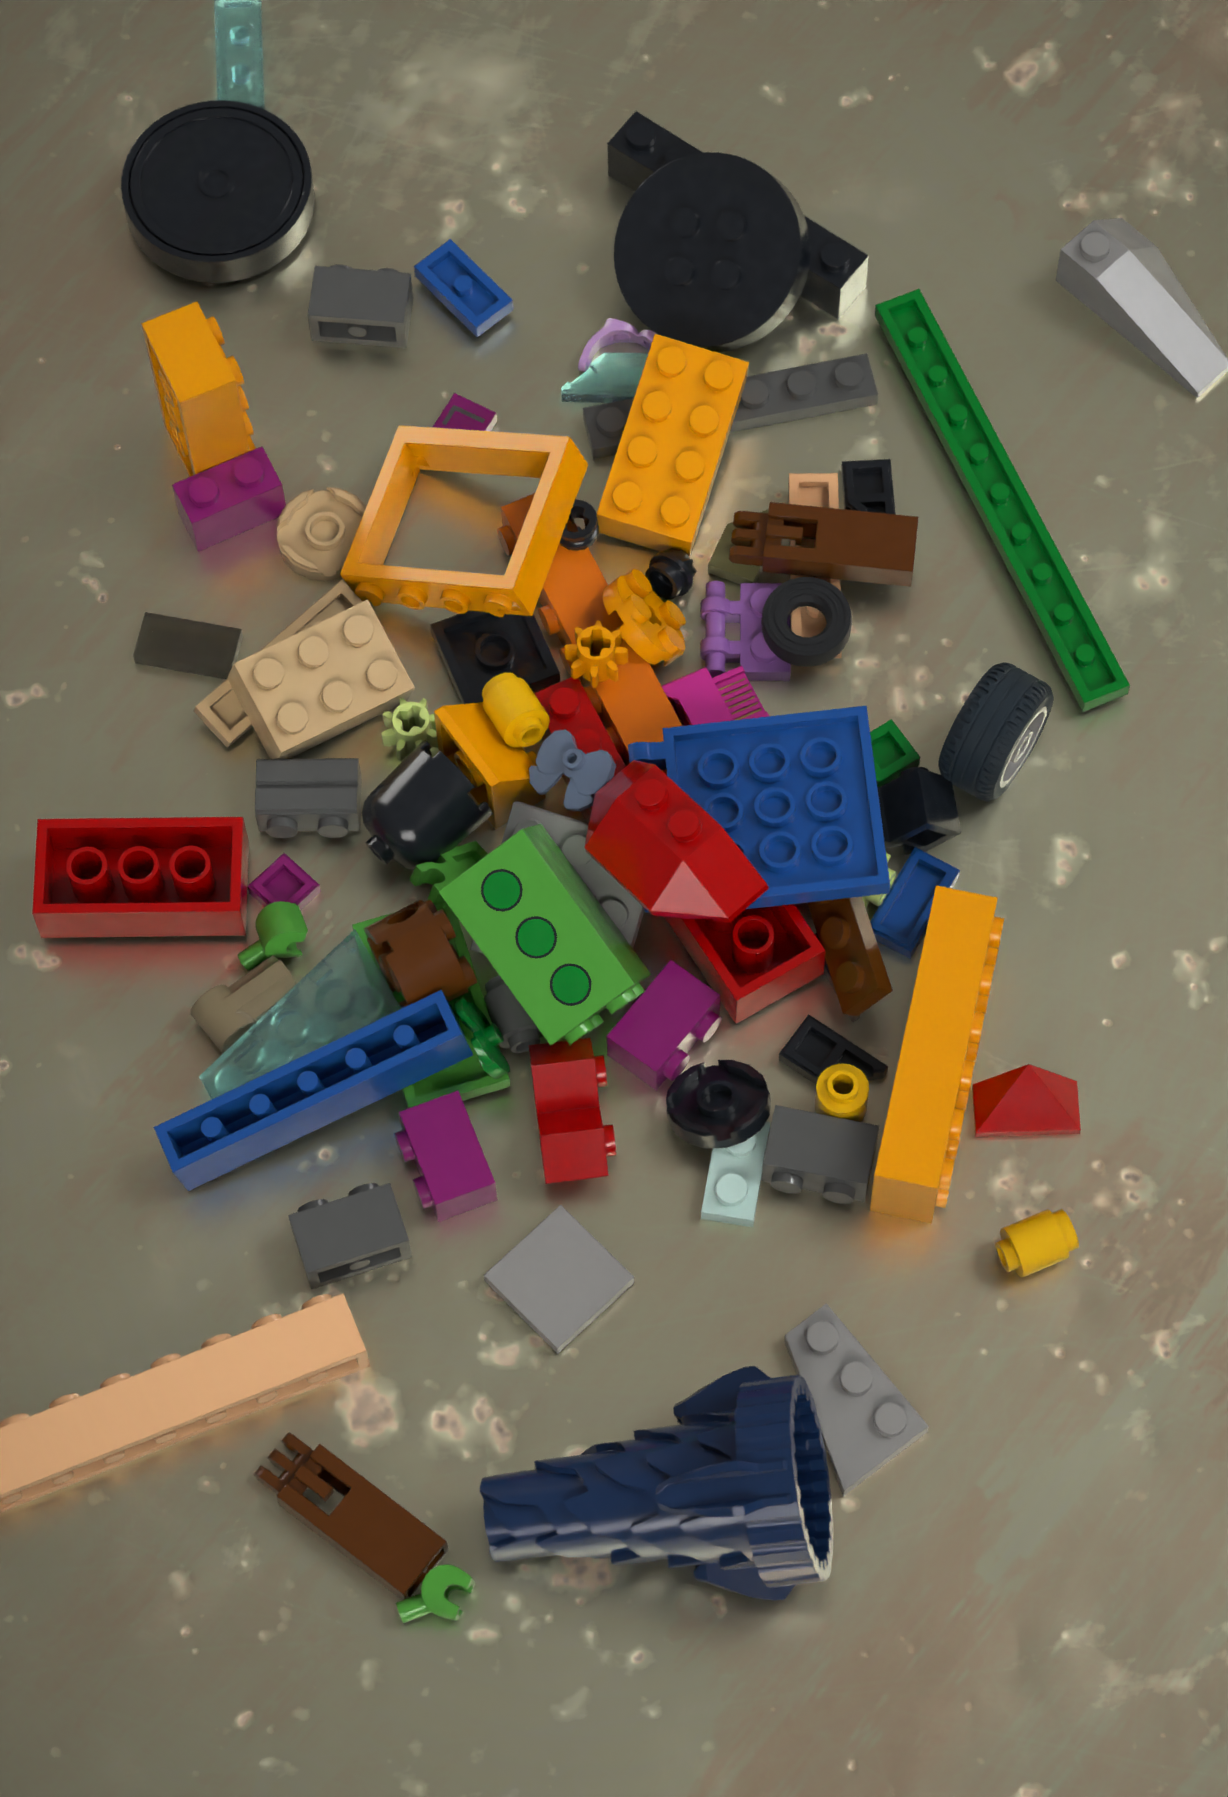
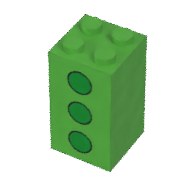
(546, 935)

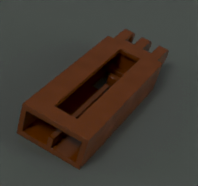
(847, 543)
(364, 1525)

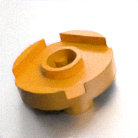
(648, 622)

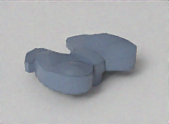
(586, 771)

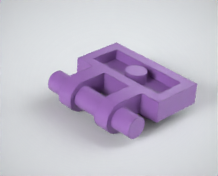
(752, 649)

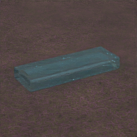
(240, 51)

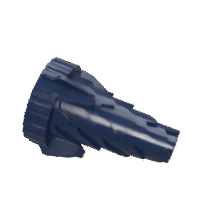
(724, 1491)

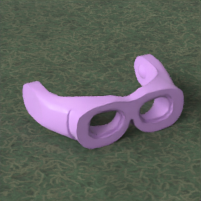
(613, 332)

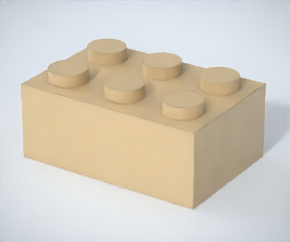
(320, 682)

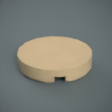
(318, 532)

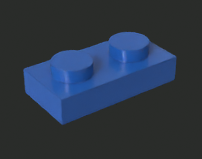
(463, 288)

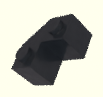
(918, 810)

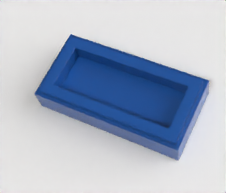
(905, 911)

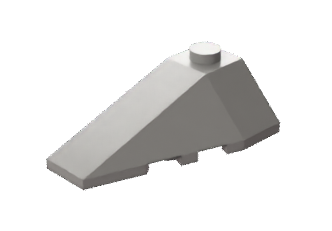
(1139, 296)

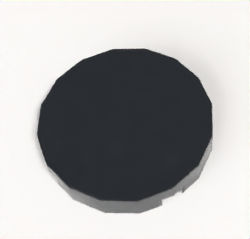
(718, 1104)

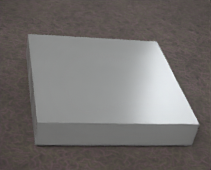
(559, 1279)

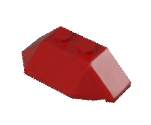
(668, 848)

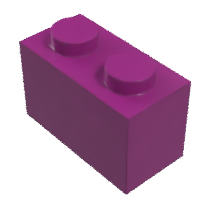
(229, 498)
(665, 1026)
(446, 1156)

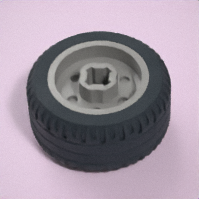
(995, 731)

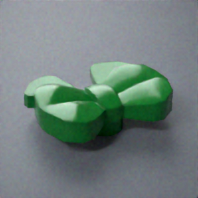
(485, 1038)

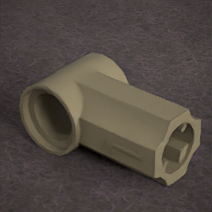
(232, 1010)

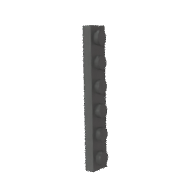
(765, 399)

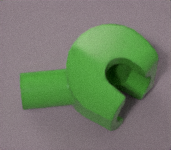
(278, 930)
(435, 1594)

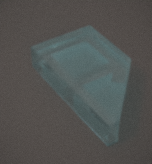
(607, 380)

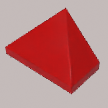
(1026, 1104)

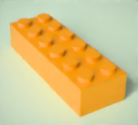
(937, 1055)

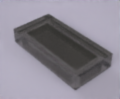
(187, 645)

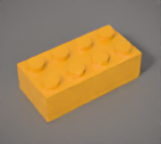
(198, 388)
(671, 446)

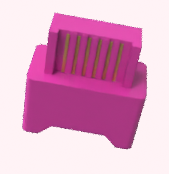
(705, 699)

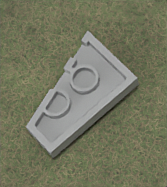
(857, 1405)

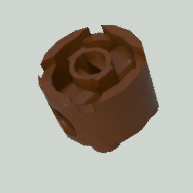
(417, 954)

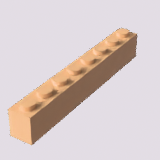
(177, 1398)

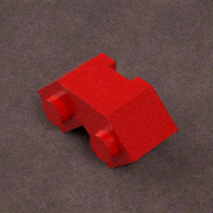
(569, 1112)

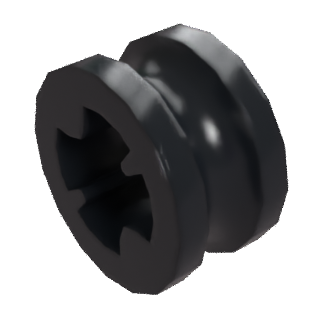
(583, 538)

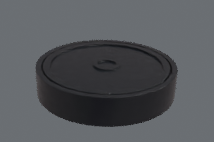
(218, 191)
(712, 251)

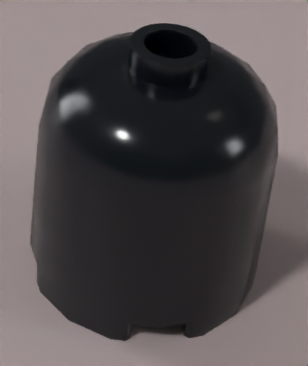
(421, 810)

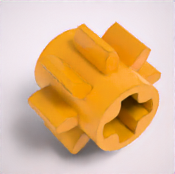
(594, 640)

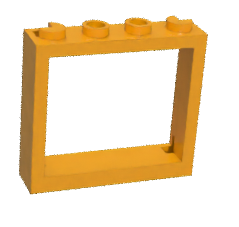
(466, 451)

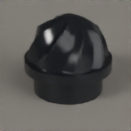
(671, 573)

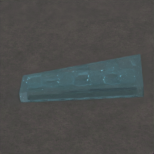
(326, 1004)

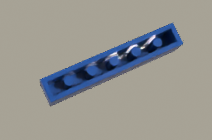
(313, 1091)

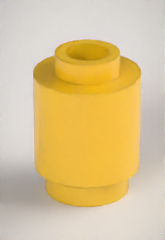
(514, 710)
(842, 1092)
(1036, 1242)

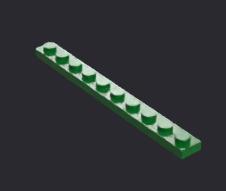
(1002, 501)

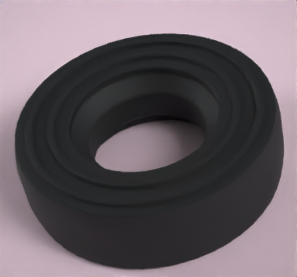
(806, 650)

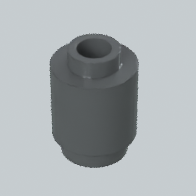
(510, 1017)

